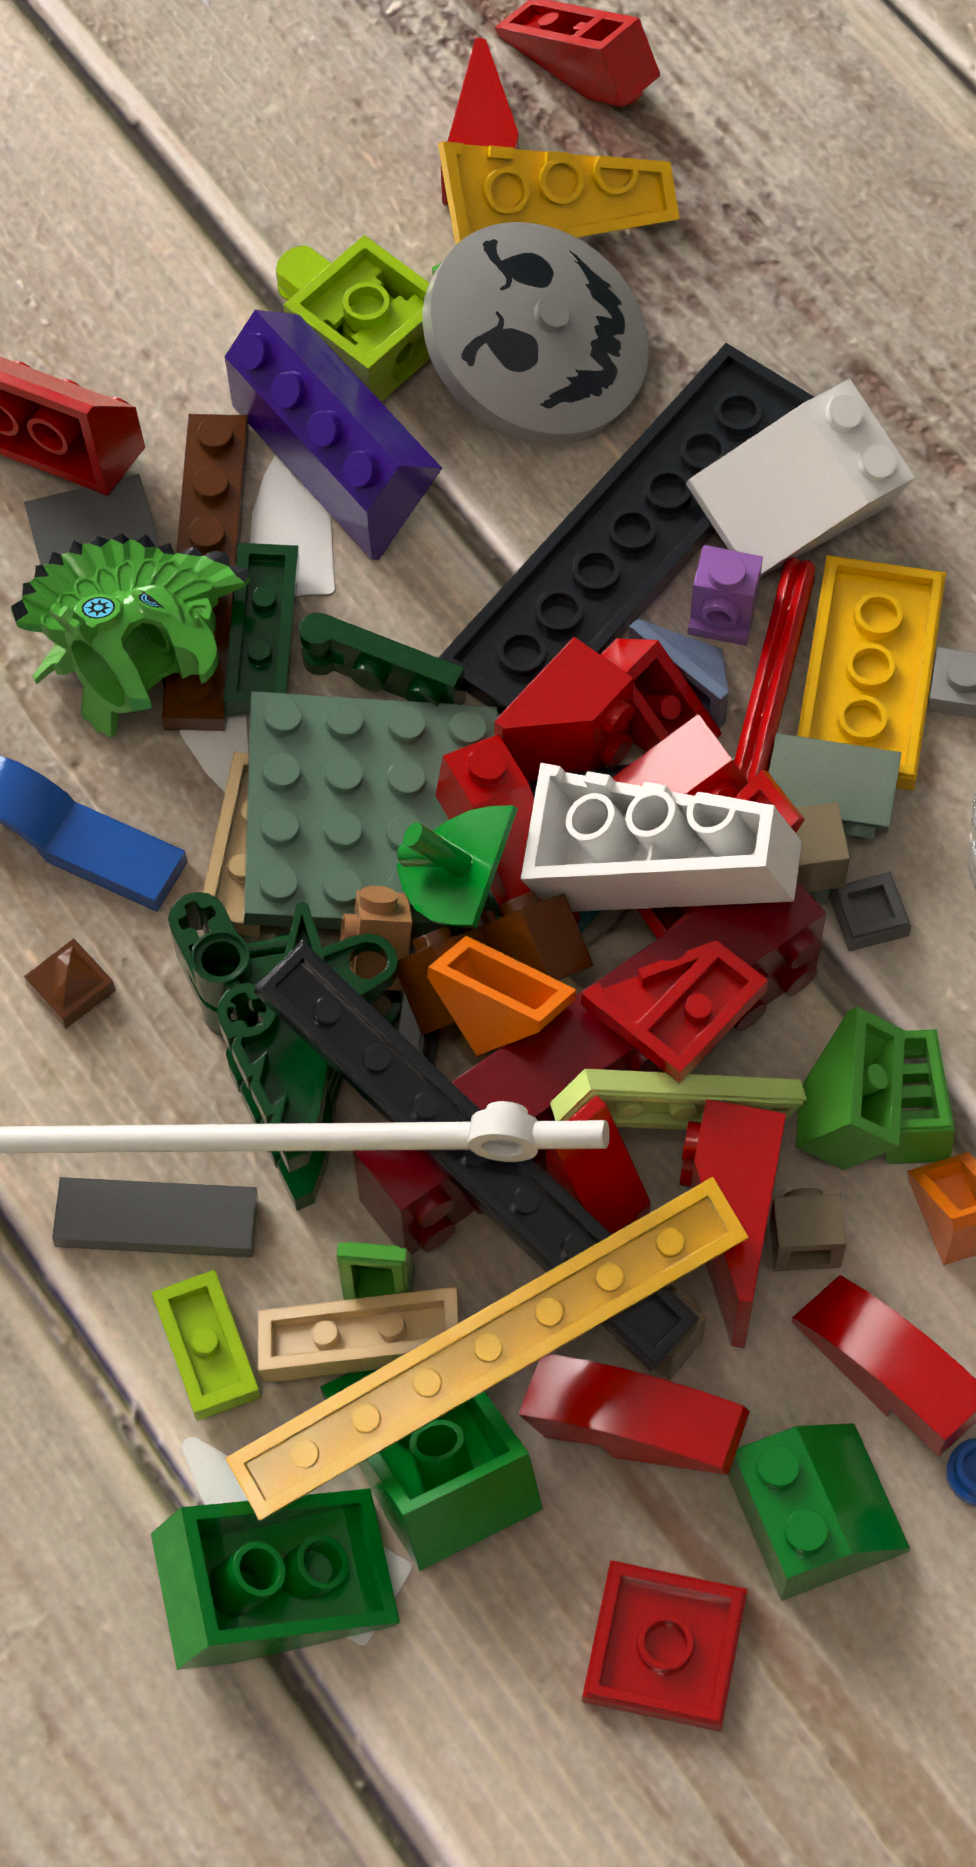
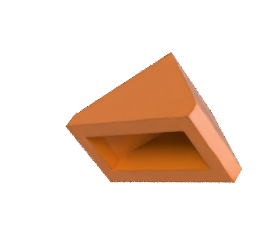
(495, 995)
(948, 1204)

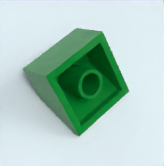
(815, 1506)

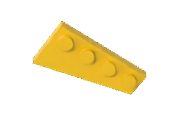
(553, 190)

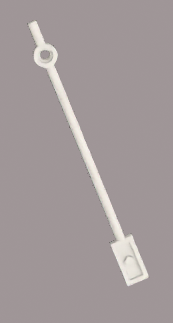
(497, 1133)

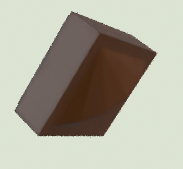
(69, 983)

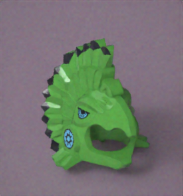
(126, 618)

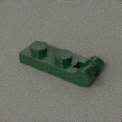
(378, 662)

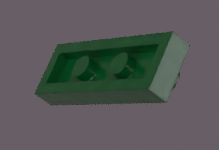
(261, 624)

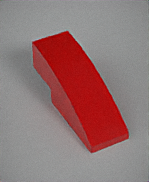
(891, 1362)
(633, 1415)

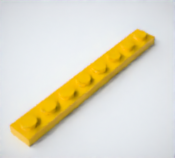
(486, 1348)

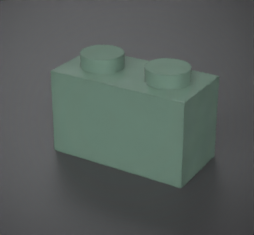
(831, 772)

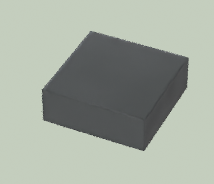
(870, 911)

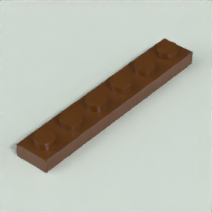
(209, 522)

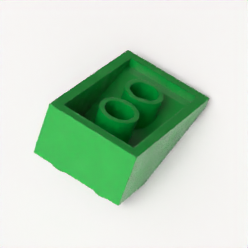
(450, 1479)
(272, 1584)

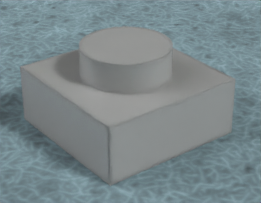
(953, 683)

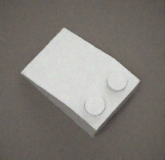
(803, 479)

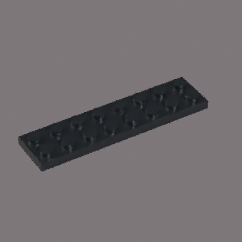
(623, 535)

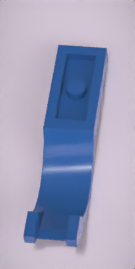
(87, 840)

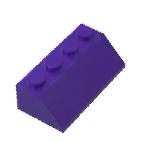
(328, 428)

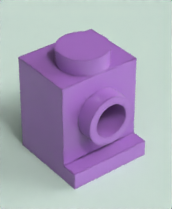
(725, 595)

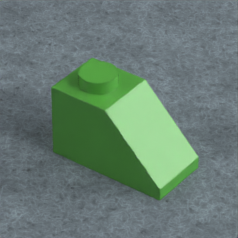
(854, 1093)

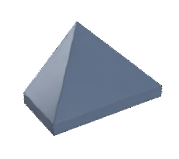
(698, 663)

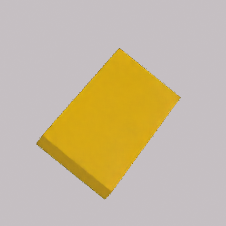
(873, 658)

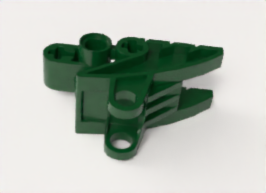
(269, 1062)

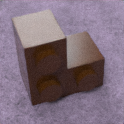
(529, 932)

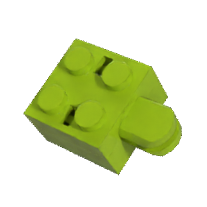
(361, 307)

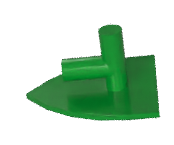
(453, 867)

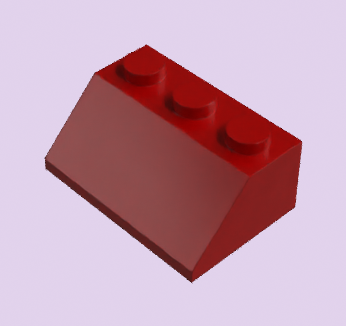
(66, 428)

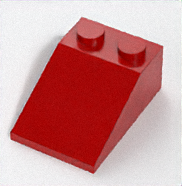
(742, 1154)

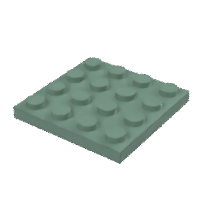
(335, 795)

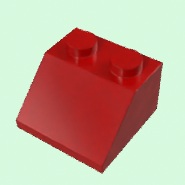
(570, 715)

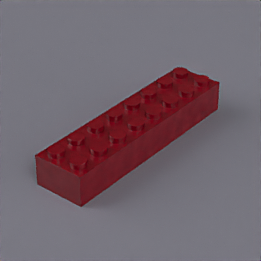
(422, 1206)

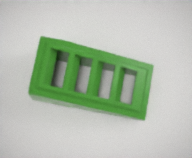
(924, 1133)
(374, 1269)

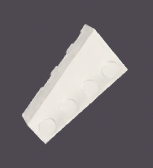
(653, 846)

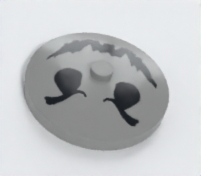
(535, 333)

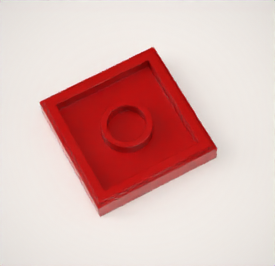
(665, 1645)

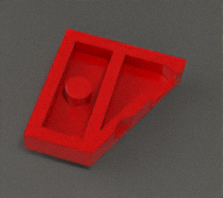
(679, 1006)

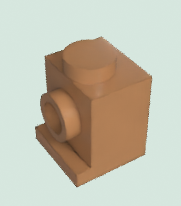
(380, 913)

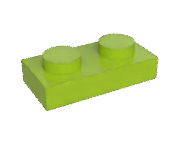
(206, 1345)

